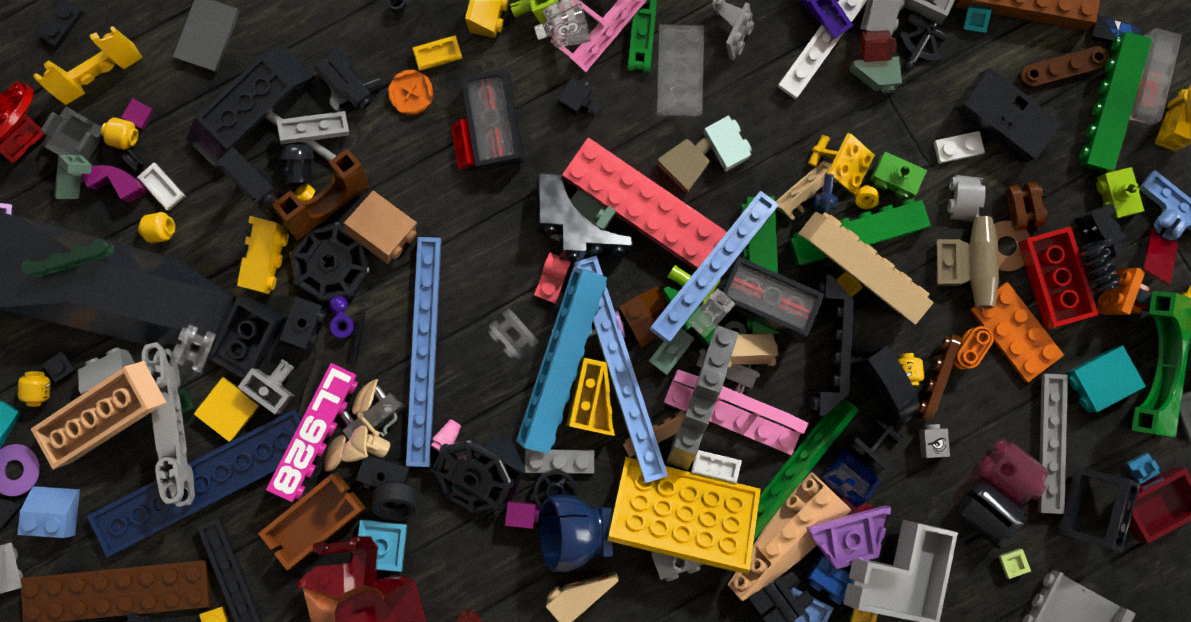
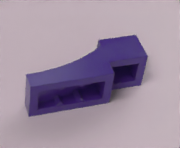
(829, 15)

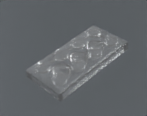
(680, 70)

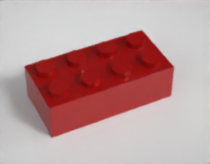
(1058, 278)

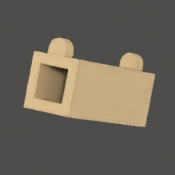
(754, 350)

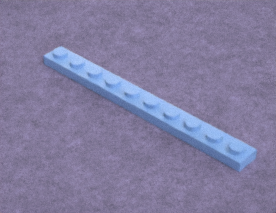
(626, 384)

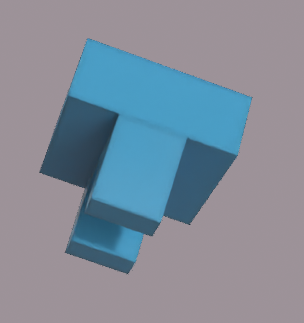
(1142, 468)

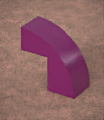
(126, 185)

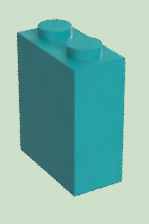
(1105, 379)

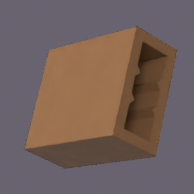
(380, 227)

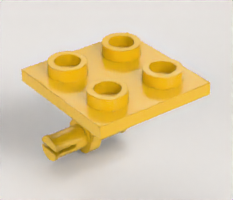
(849, 162)

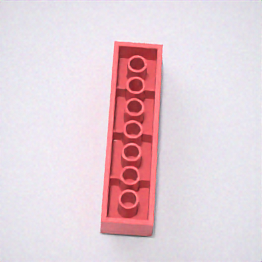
(643, 204)

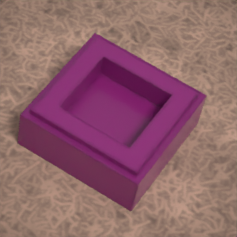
(138, 113)

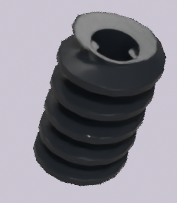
(1100, 266)

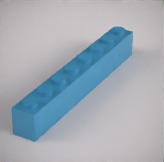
(561, 360)

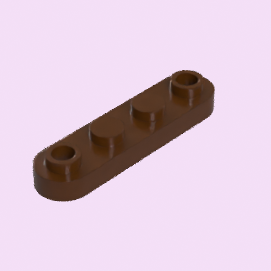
(1063, 67)
(942, 368)

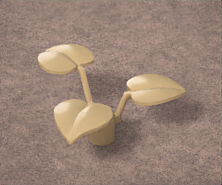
(360, 441)

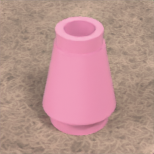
(446, 435)

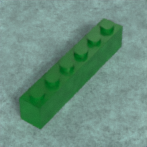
(1115, 102)
(870, 228)
(763, 252)

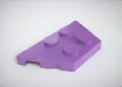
(851, 536)

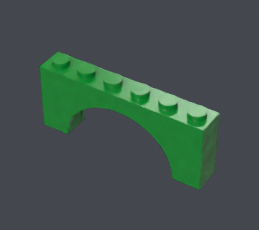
(1162, 407)

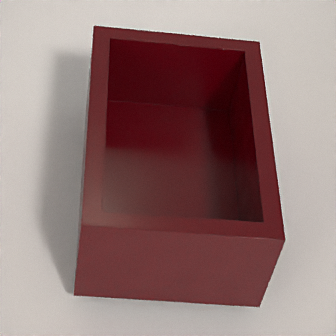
(1162, 505)

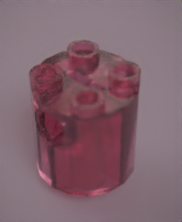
(1017, 480)

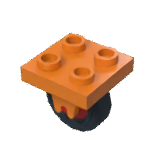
(1128, 297)

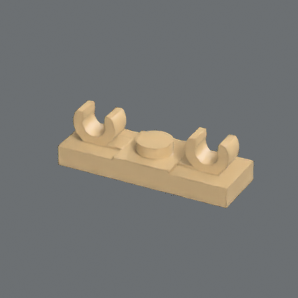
(803, 190)

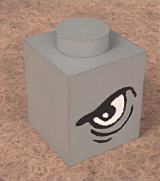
(934, 442)

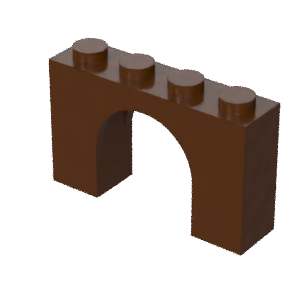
(345, 185)

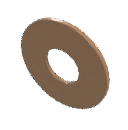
(1014, 261)

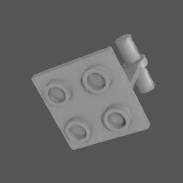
(741, 22)

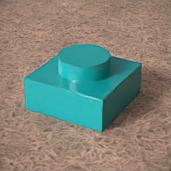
(977, 18)

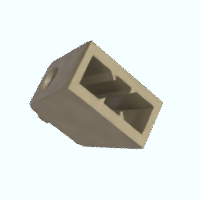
(685, 163)

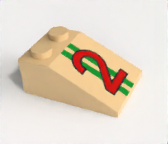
(576, 597)

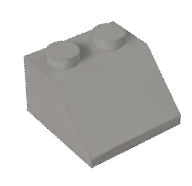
(100, 369)

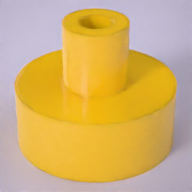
(304, 192)
(866, 197)

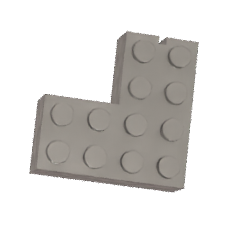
(914, 583)

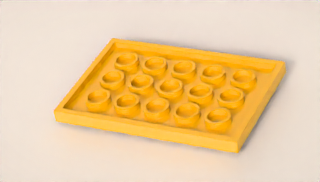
(686, 517)

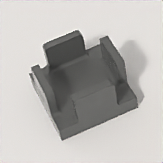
(71, 134)

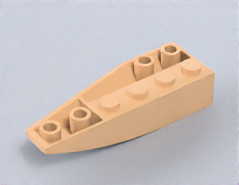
(786, 537)

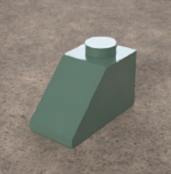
(879, 74)

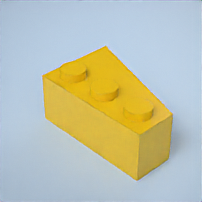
(590, 398)

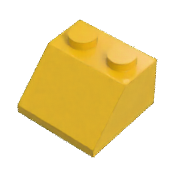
(484, 16)

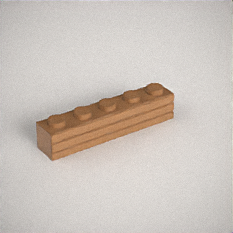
(661, 432)

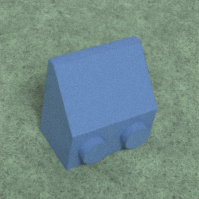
(49, 512)

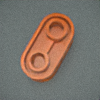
(973, 347)

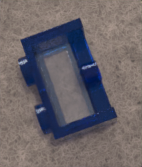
(851, 479)

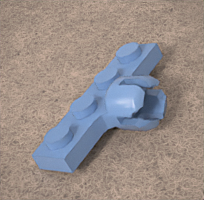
(1173, 202)

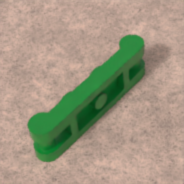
(642, 37)

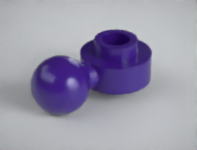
(338, 306)

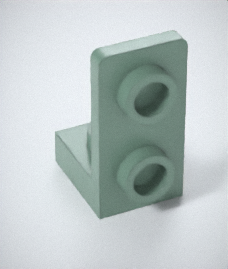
(69, 175)
(592, 210)

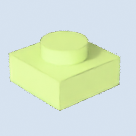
(1014, 563)

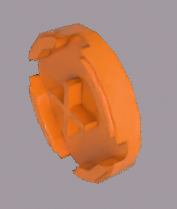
(411, 92)

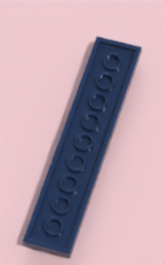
(214, 477)

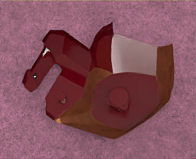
(352, 589)

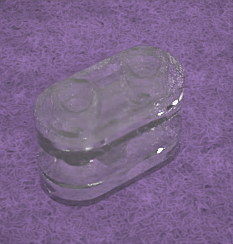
(189, 336)
(512, 348)

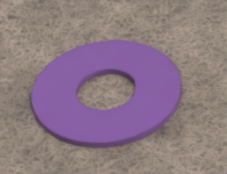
(30, 474)

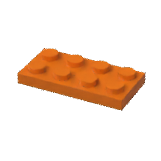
(1018, 334)

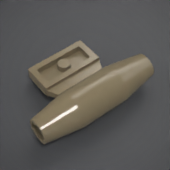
(973, 262)

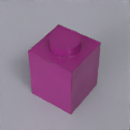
(522, 514)

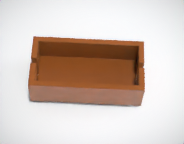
(312, 520)

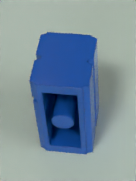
(829, 578)

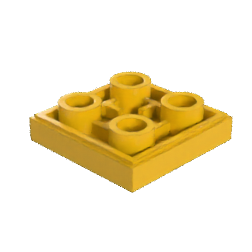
(227, 409)

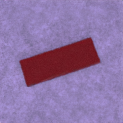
(1160, 257)

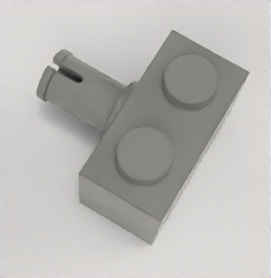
(269, 389)
(669, 566)

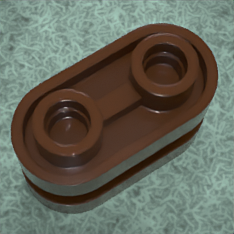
(1032, 196)

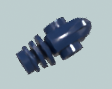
(826, 201)

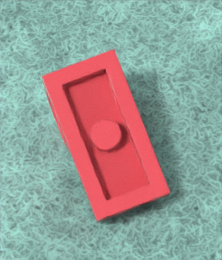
(553, 278)

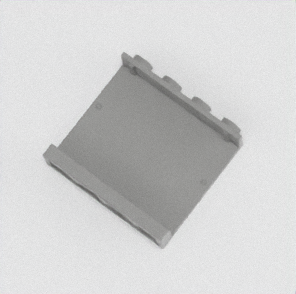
(1070, 602)

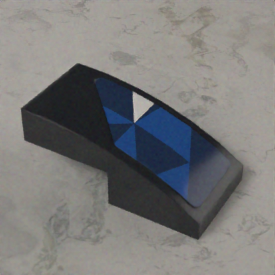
(1108, 28)

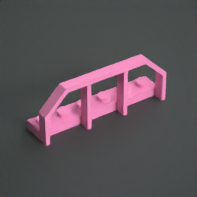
(604, 32)
(740, 420)

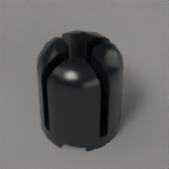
(992, 513)

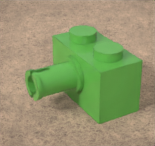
(897, 176)

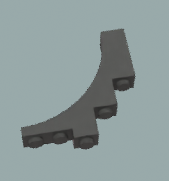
(703, 398)

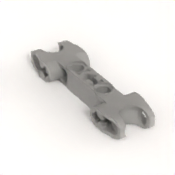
(168, 428)

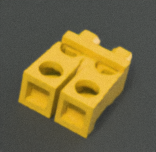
(1174, 131)

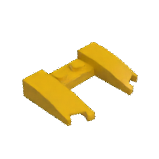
(67, 85)

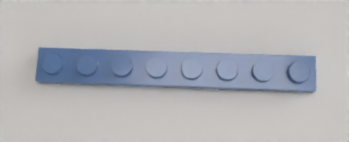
(713, 267)

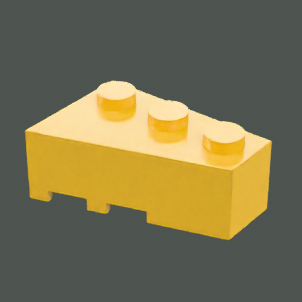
(262, 256)

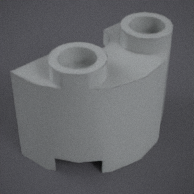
(967, 197)

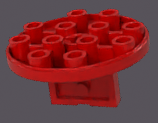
(16, 127)

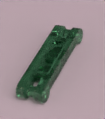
(78, 255)

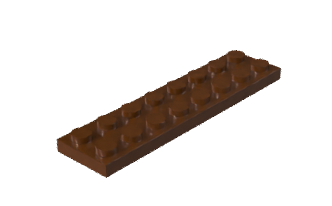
(116, 592)

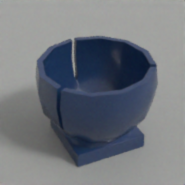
(573, 532)

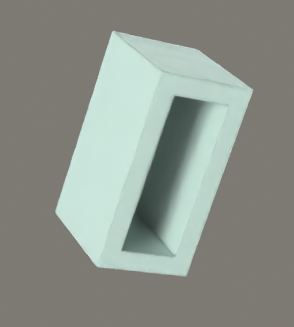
(727, 143)

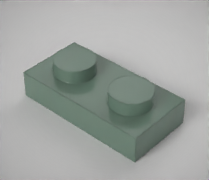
(669, 354)

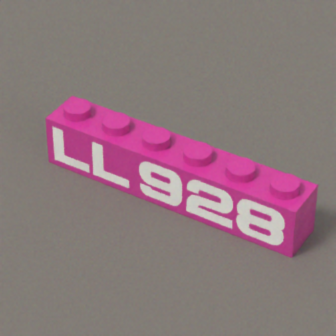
(312, 432)

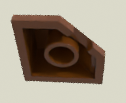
(642, 313)

